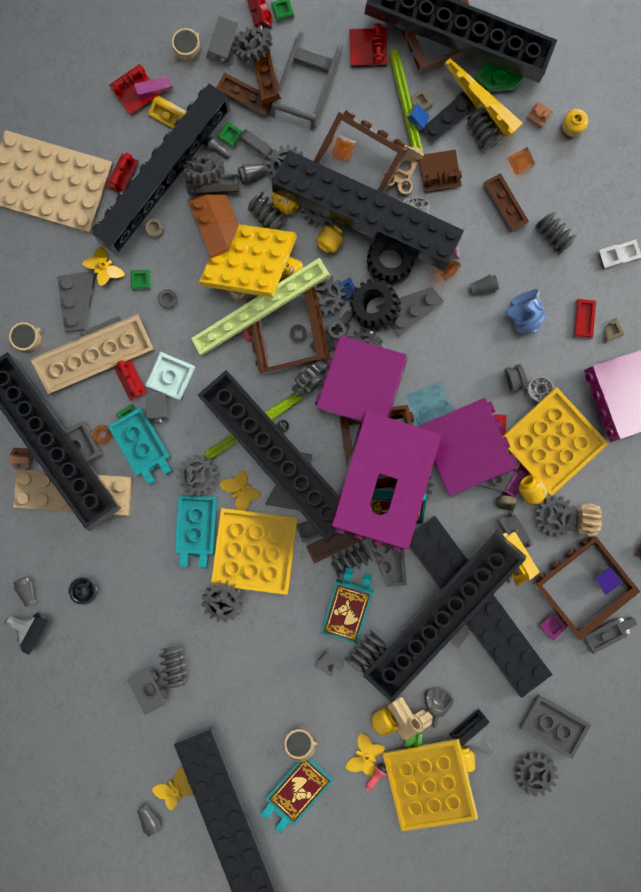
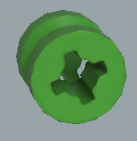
(414, 741)

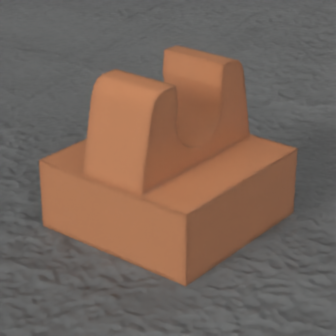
(539, 114)
(20, 456)

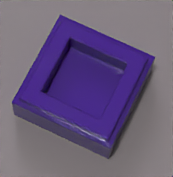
(607, 580)

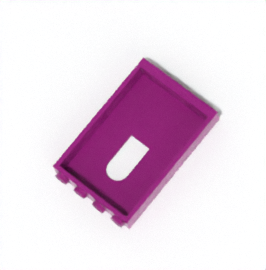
(394, 451)

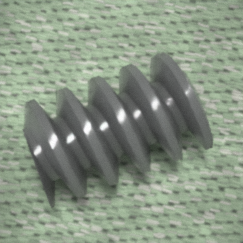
(483, 130)
(266, 213)
(556, 231)
(351, 559)
(366, 652)
(173, 667)

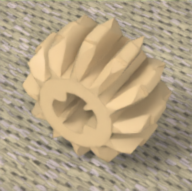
(589, 519)

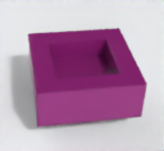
(553, 626)

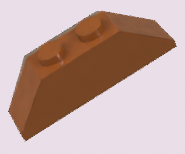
(215, 221)

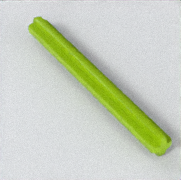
(404, 97)
(272, 413)

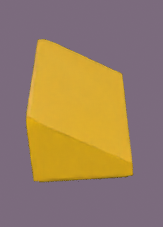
(165, 111)

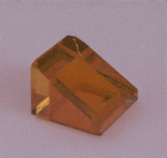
(343, 147)
(522, 160)
(452, 268)

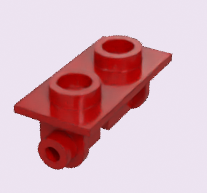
(263, 15)
(122, 173)
(129, 379)

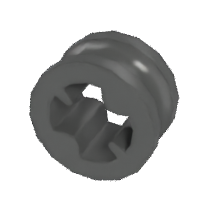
(332, 326)
(292, 333)

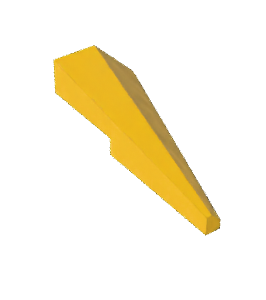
(480, 97)

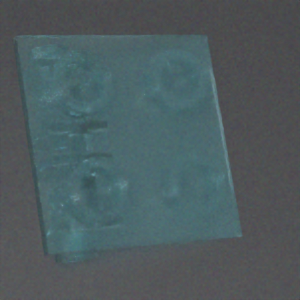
(430, 403)

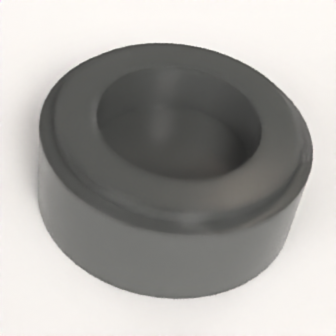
(167, 299)

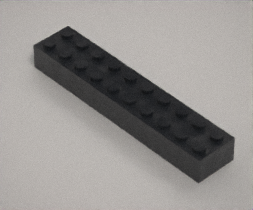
(470, 32)
(161, 169)
(367, 210)
(53, 447)
(272, 451)
(444, 615)
(491, 623)
(224, 813)

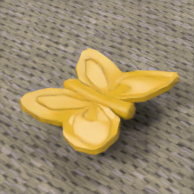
(102, 267)
(241, 489)
(367, 756)
(174, 790)

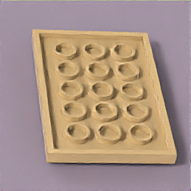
(51, 181)

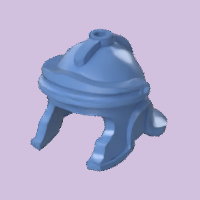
(527, 312)

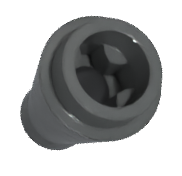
(251, 171)
(485, 285)
(25, 590)
(149, 821)

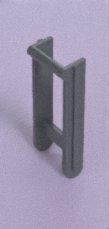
(312, 59)

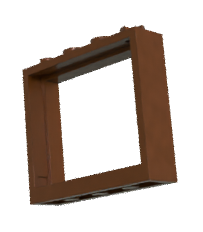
(418, 56)
(366, 128)
(318, 333)
(396, 413)
(606, 611)

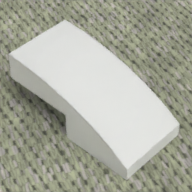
(620, 254)

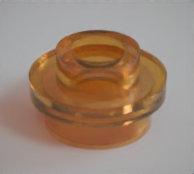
(96, 432)

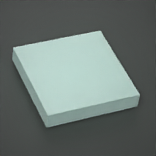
(170, 376)

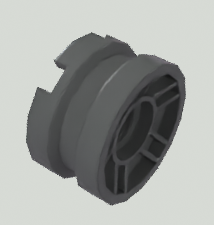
(516, 378)

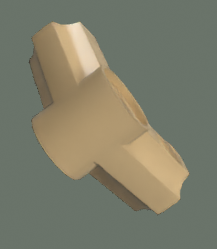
(409, 724)

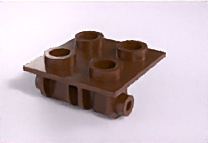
(440, 170)

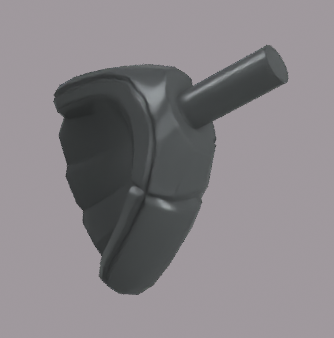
(438, 703)

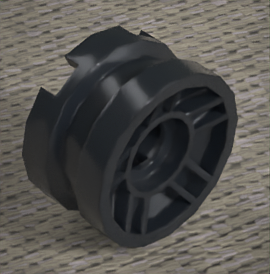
(90, 587)

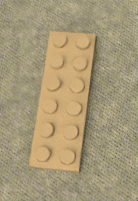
(92, 353)
(37, 491)

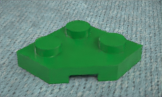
(497, 79)

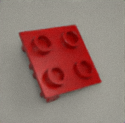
(368, 46)
(126, 92)

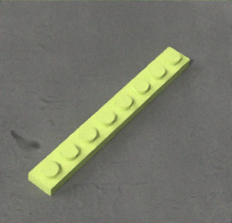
(260, 307)

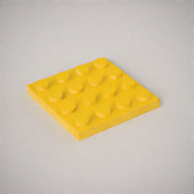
(252, 263)
(554, 440)
(254, 550)
(430, 785)

